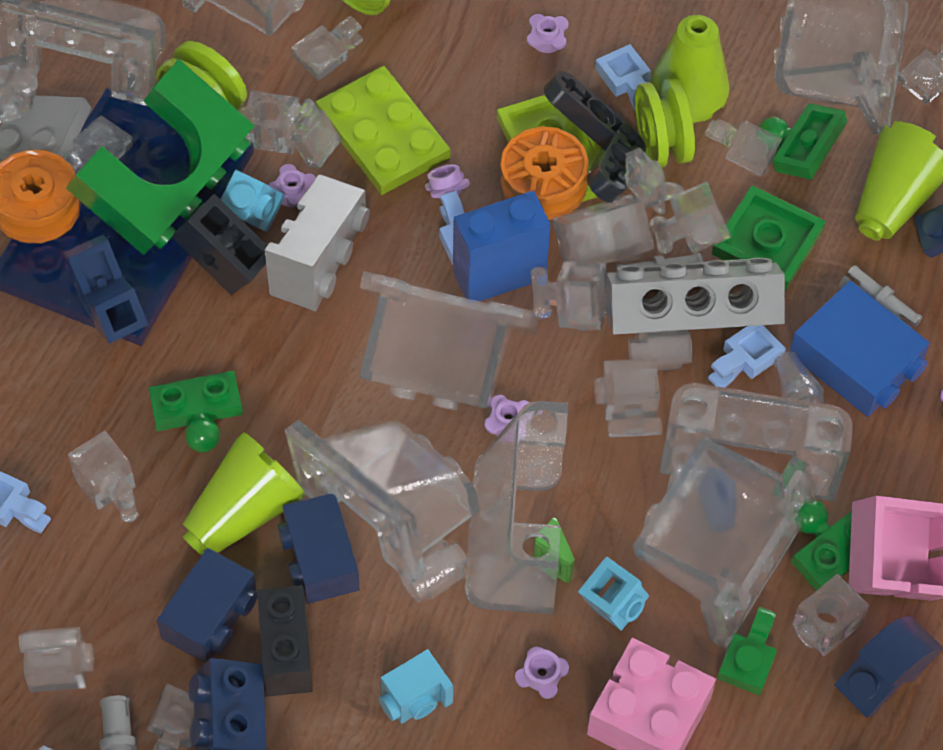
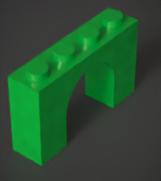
(146, 210)

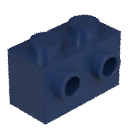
(319, 548)
(208, 606)
(228, 706)

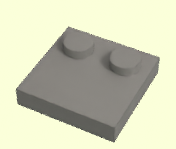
(47, 126)

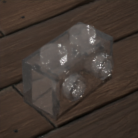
(605, 232)

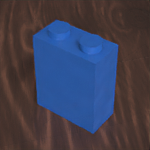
(500, 246)
(860, 349)

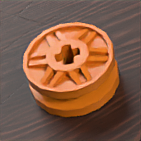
(549, 164)
(35, 196)

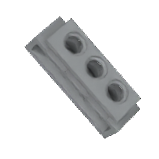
(757, 303)

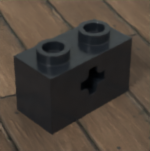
(222, 244)
(284, 641)

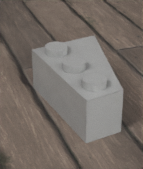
(316, 243)

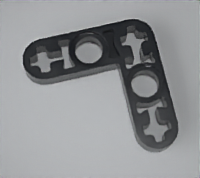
(603, 126)

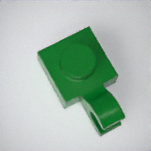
(749, 658)

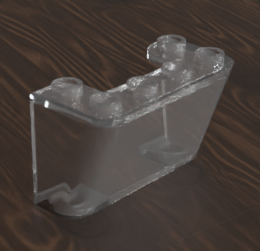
(760, 422)
(519, 458)

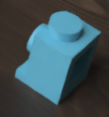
(252, 200)
(621, 601)
(415, 689)

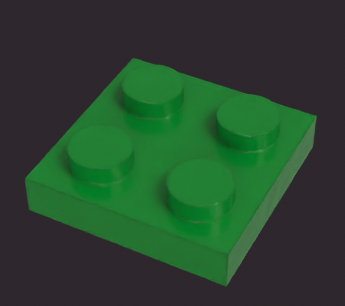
(770, 230)

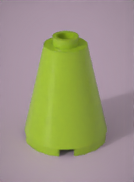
(699, 63)
(899, 180)
(239, 497)

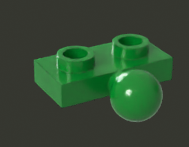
(808, 141)
(196, 405)
(829, 551)

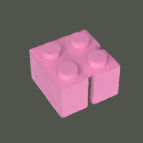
(893, 545)
(650, 702)

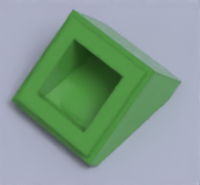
(566, 558)

